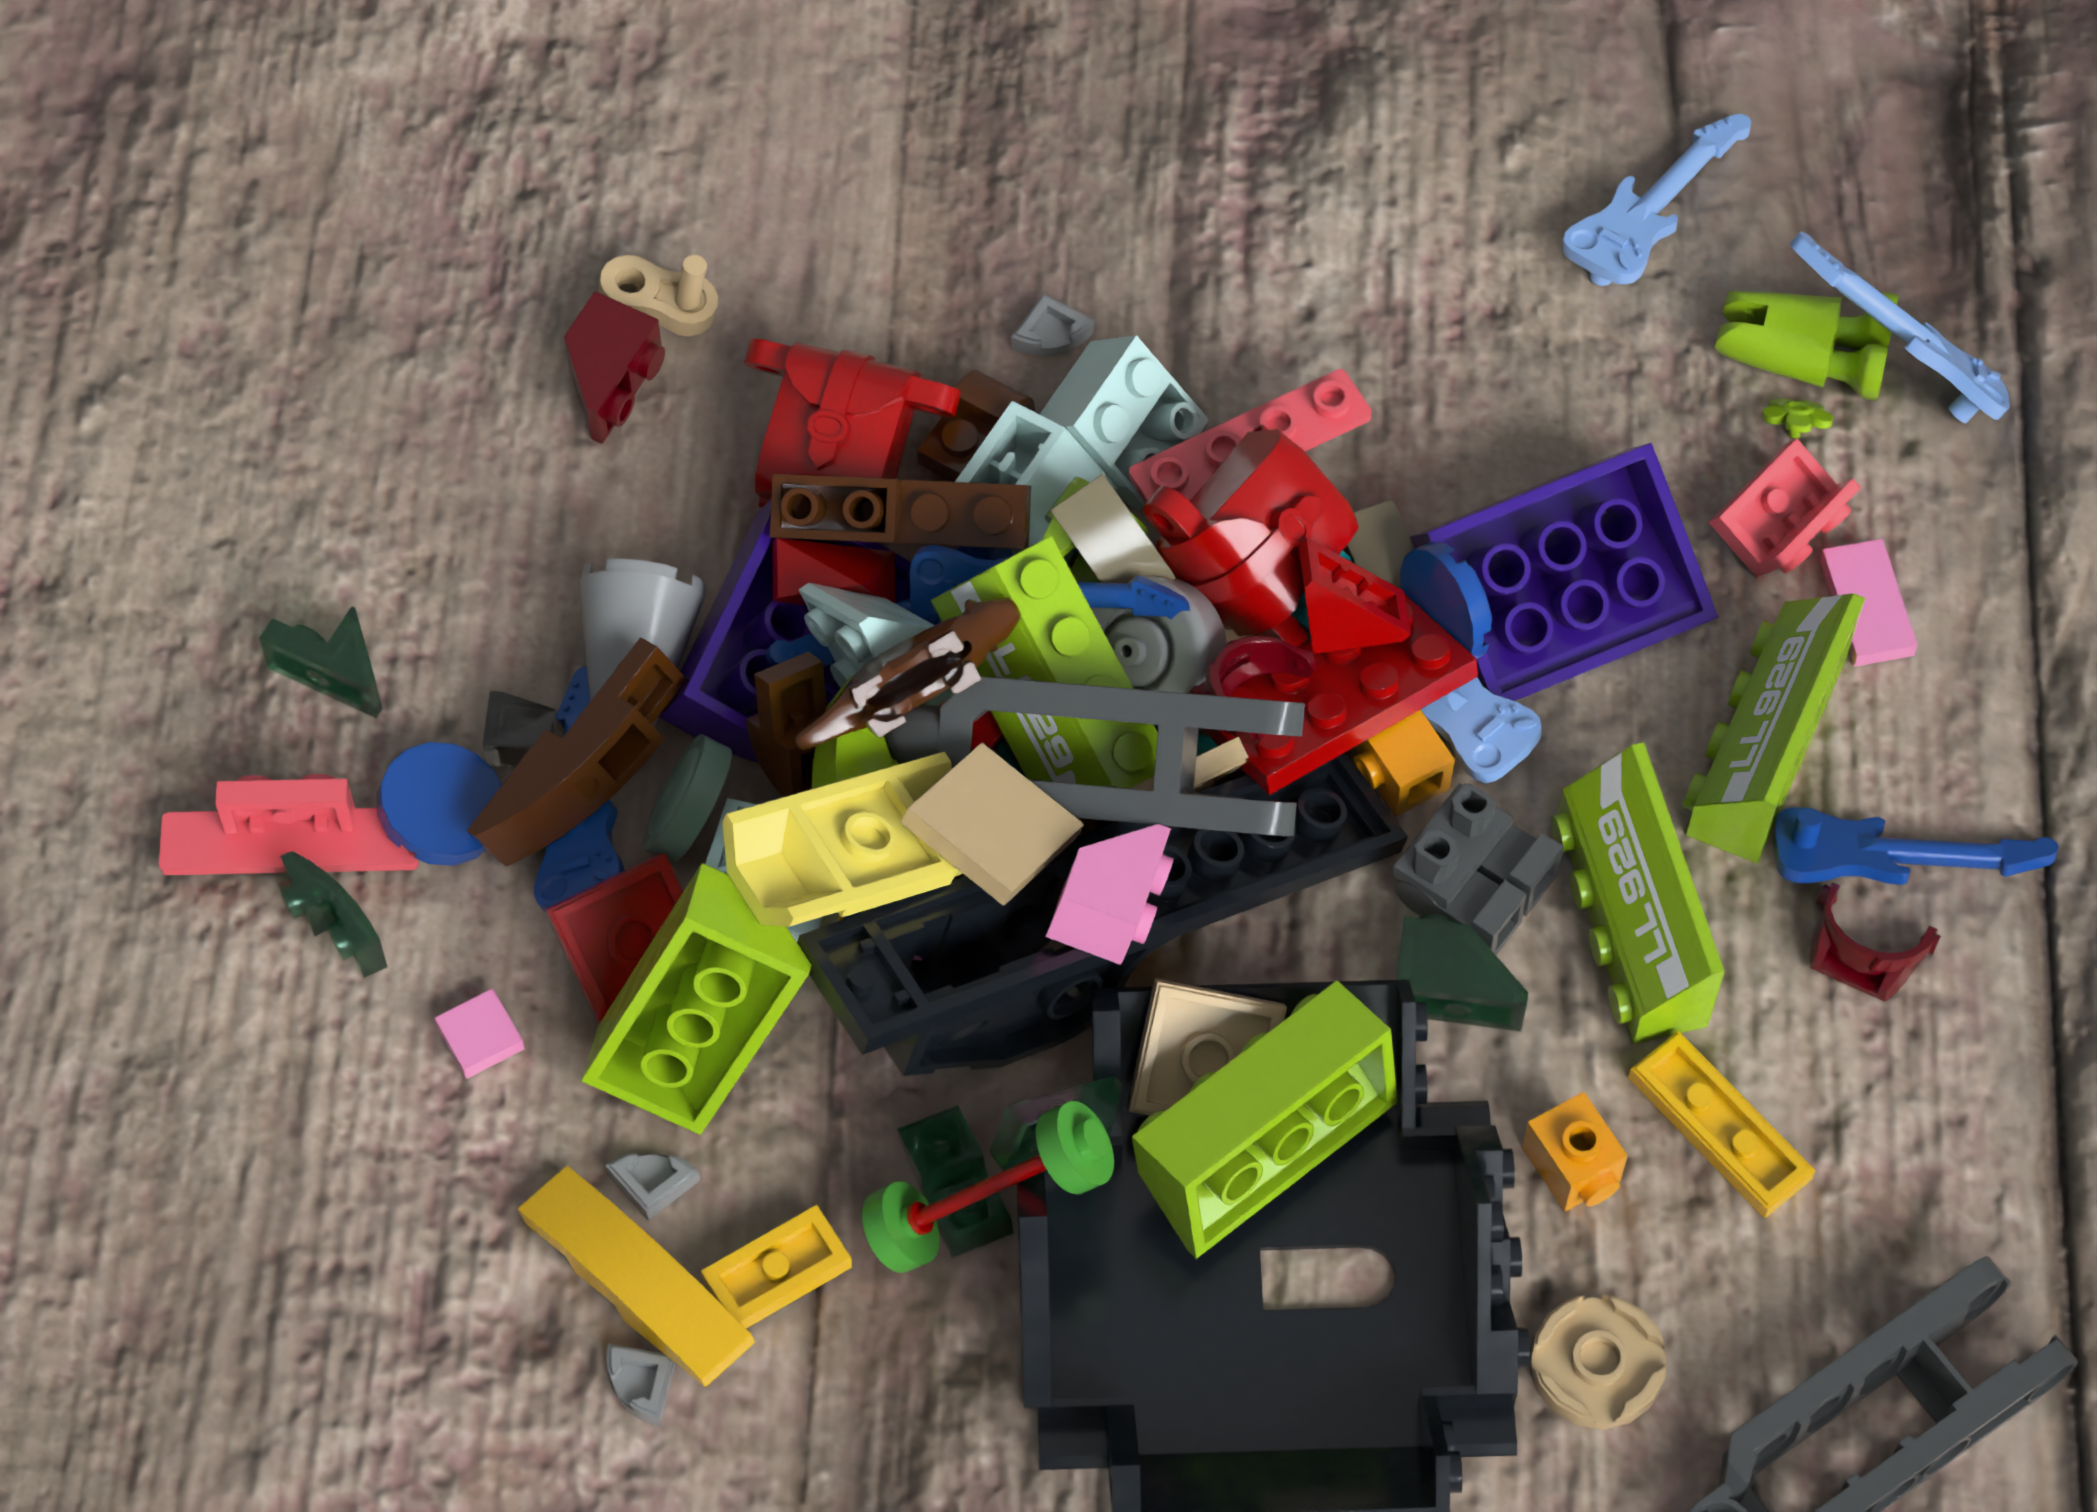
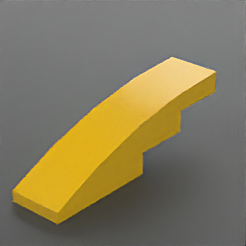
(637, 1276)

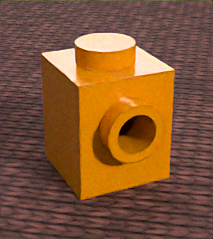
(1406, 763)
(1575, 1153)

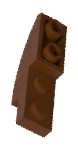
(900, 511)
(575, 775)

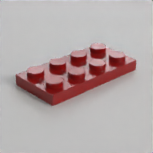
(1352, 698)

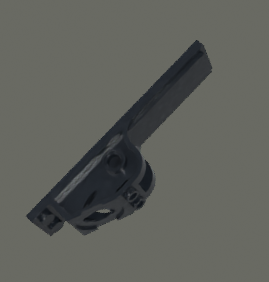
(995, 999)

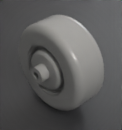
(1166, 651)

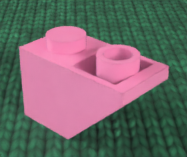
(1108, 893)

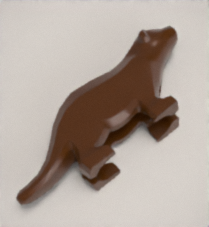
(916, 672)

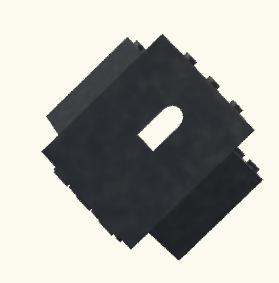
(1242, 1408)

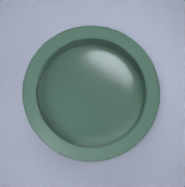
(687, 798)

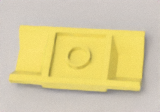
(836, 846)

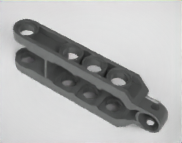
(1178, 717)
(1910, 1351)

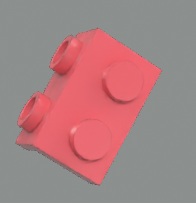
(1783, 510)

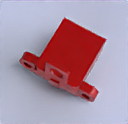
(839, 412)
(1245, 533)

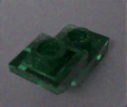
(330, 908)
(947, 1161)

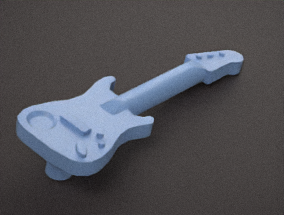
(1620, 237)
(1978, 383)
(1484, 730)

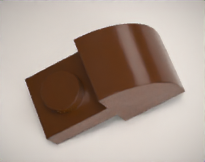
(959, 437)
(787, 702)

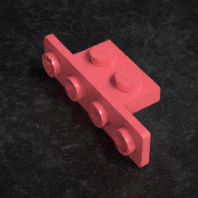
(1304, 415)
(269, 818)

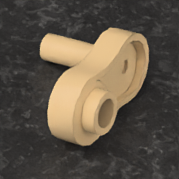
(679, 300)

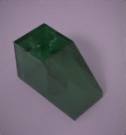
(1458, 975)

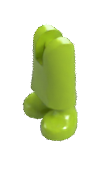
(1798, 335)

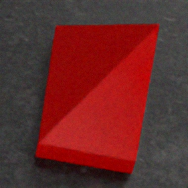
(831, 566)
(1349, 603)

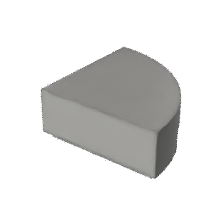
(1051, 329)
(652, 1180)
(641, 1381)

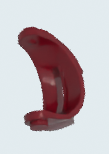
(1250, 658)
(1858, 966)

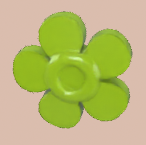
(1797, 415)

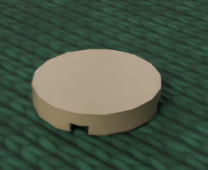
(1598, 1361)

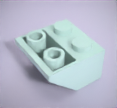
(1123, 408)
(1036, 453)
(859, 628)

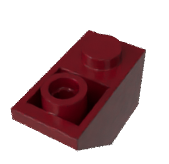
(609, 358)

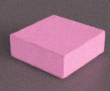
(479, 1033)

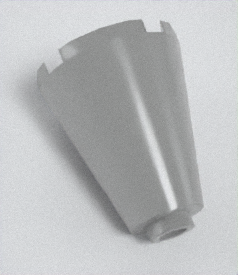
(630, 603)

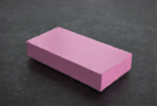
(1883, 625)

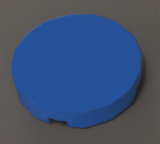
(1448, 594)
(433, 799)

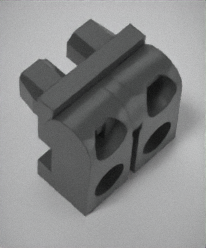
(1476, 867)

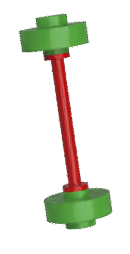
(1070, 1147)

